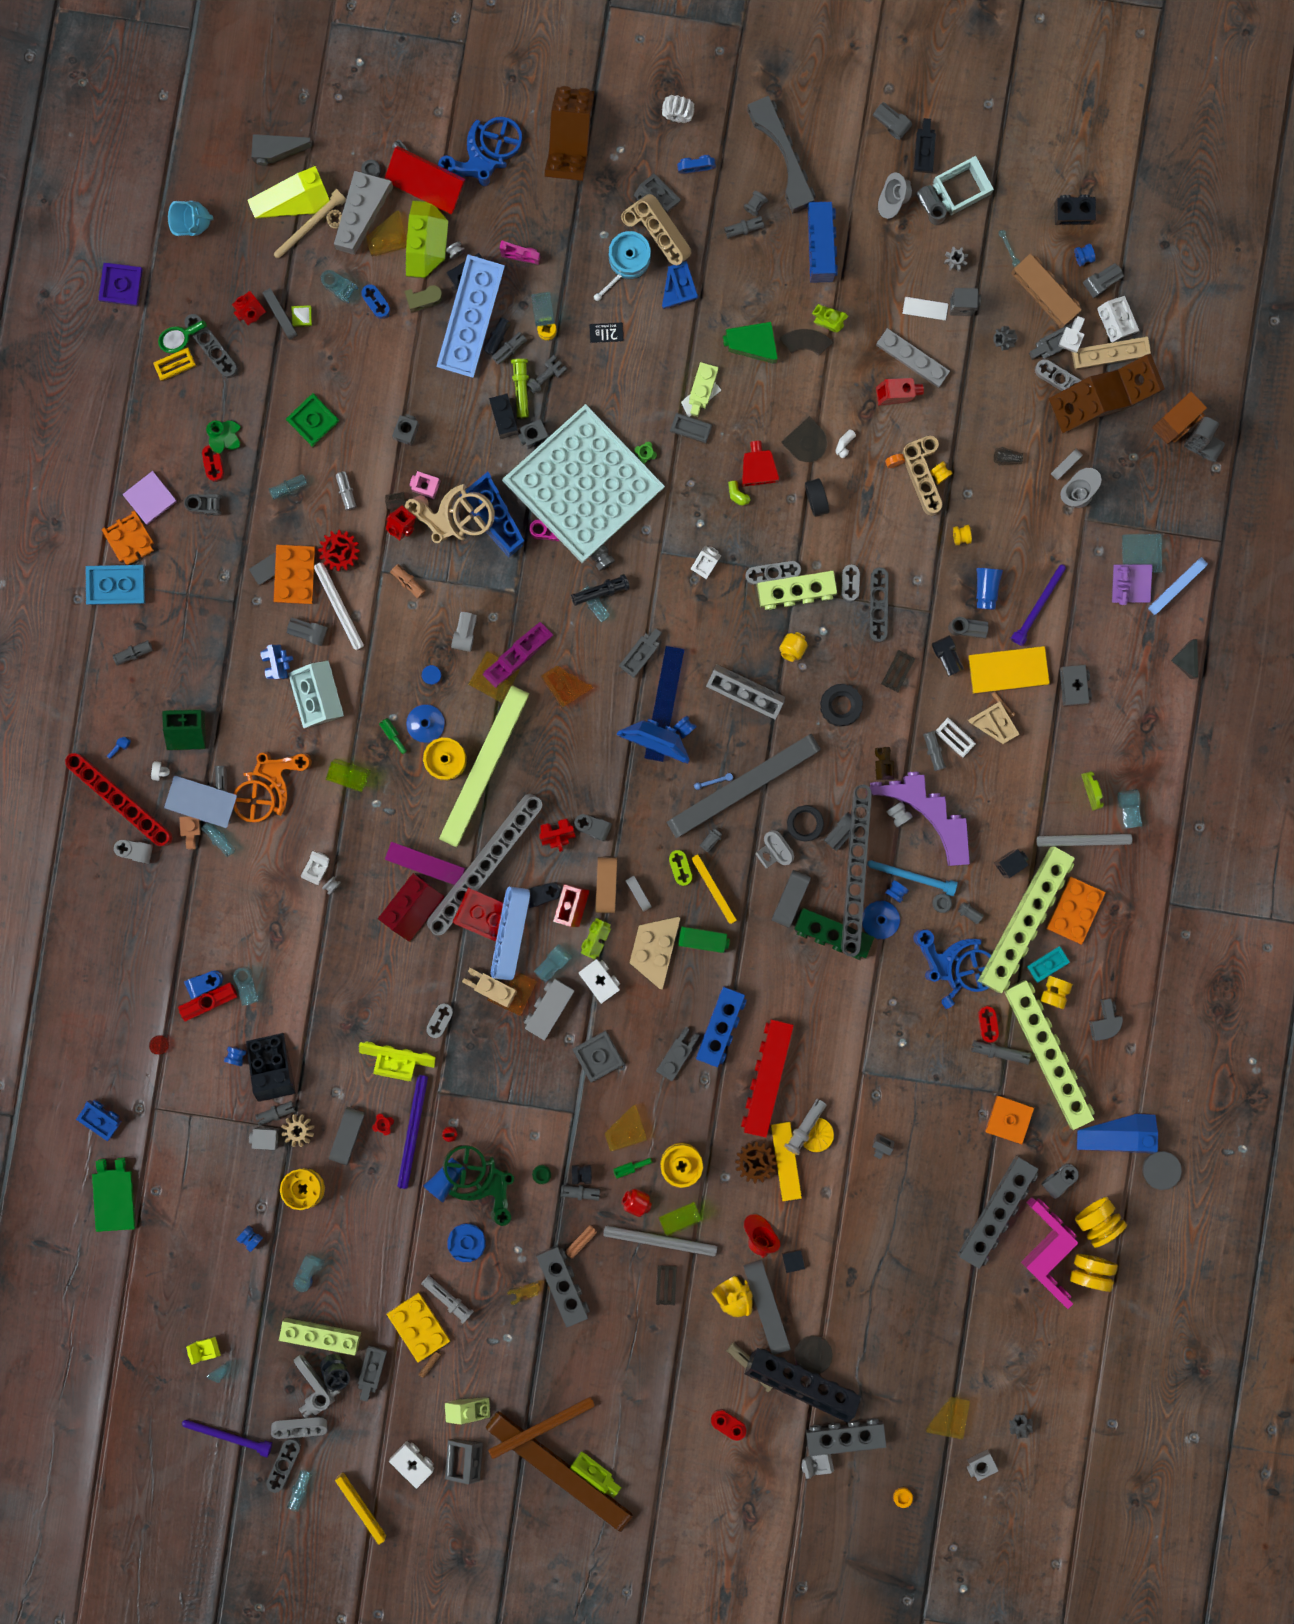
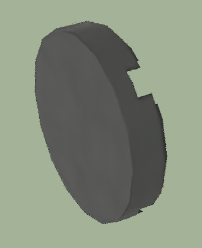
(1161, 1170)

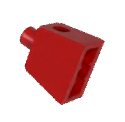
(898, 391)
(758, 466)

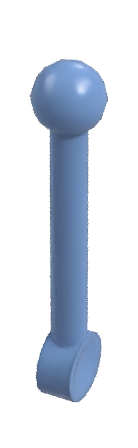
(728, 777)

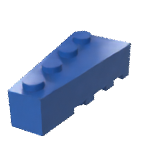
(821, 242)

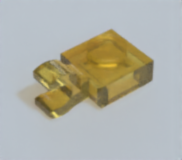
(529, 1290)

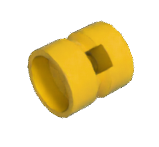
(1052, 998)

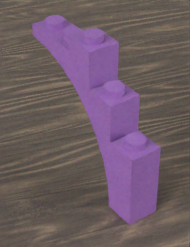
(951, 831)

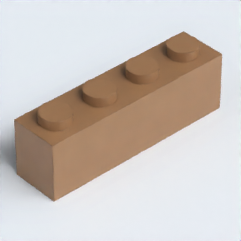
(1046, 290)

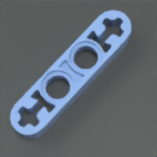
(1177, 586)

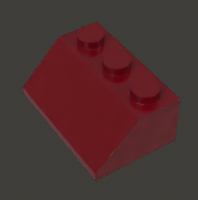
(411, 907)

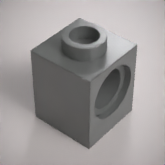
(536, 426)
(406, 438)

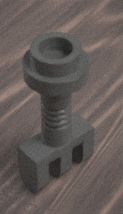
(534, 385)

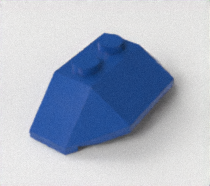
(656, 738)

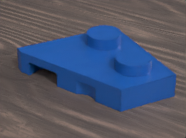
(678, 286)

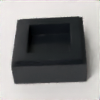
(793, 1261)

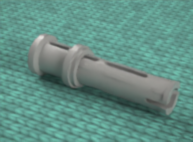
(801, 1134)
(454, 1305)

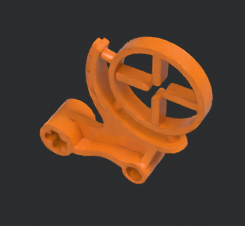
(272, 771)

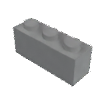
(548, 1008)

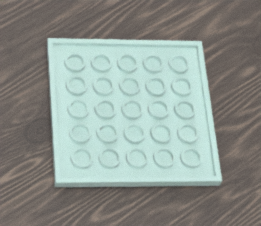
(583, 483)

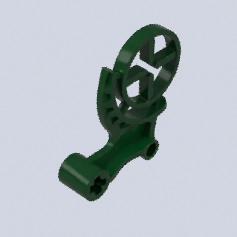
(493, 1185)

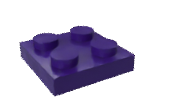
(120, 284)

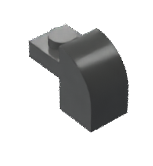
(1107, 1026)

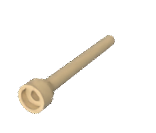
(336, 199)

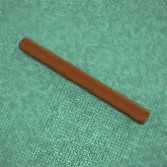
(541, 1428)

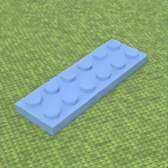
(470, 315)

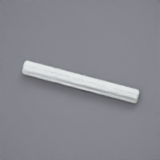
(338, 606)

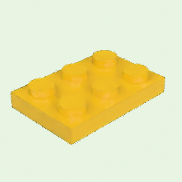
(418, 1327)

